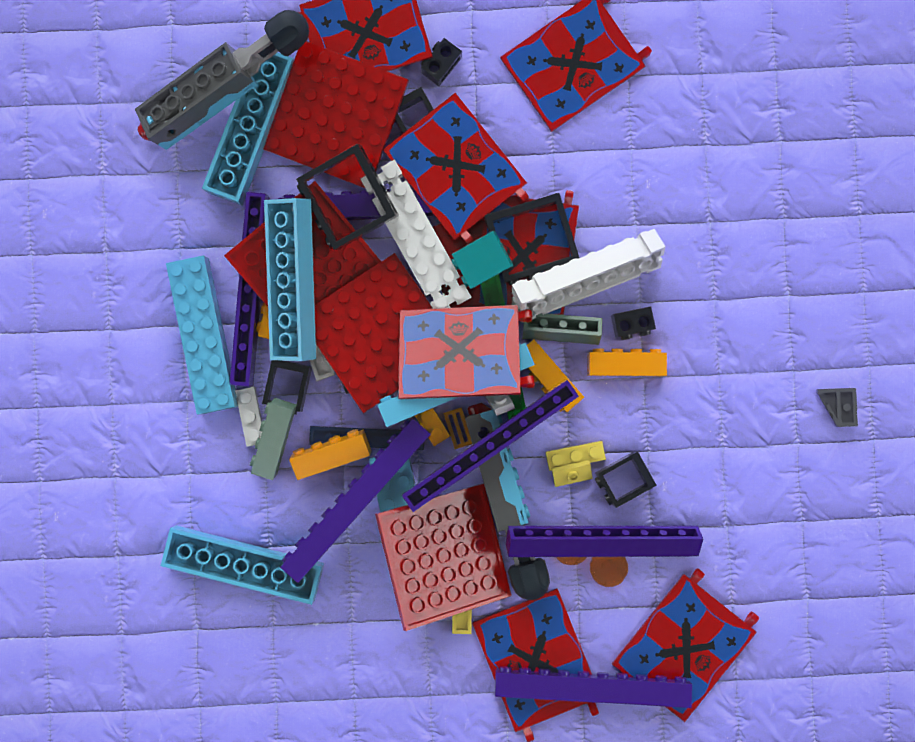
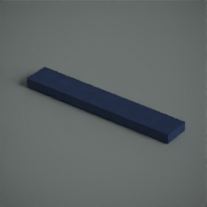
(376, 437)

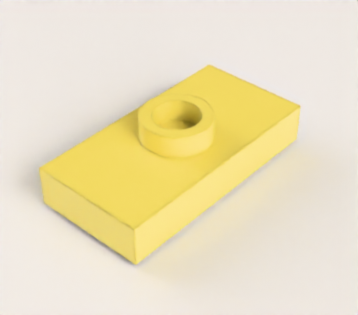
(572, 473)

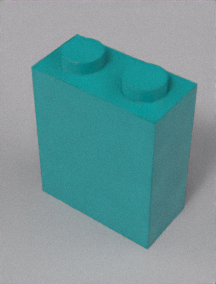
(481, 260)

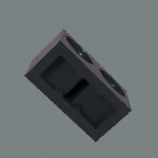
(445, 64)
(632, 318)

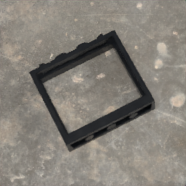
(373, 179)
(526, 208)

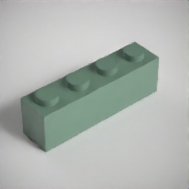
(564, 328)
(273, 438)

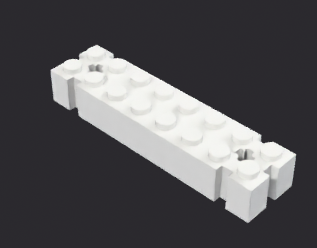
(418, 240)
(589, 274)

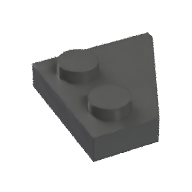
(841, 405)

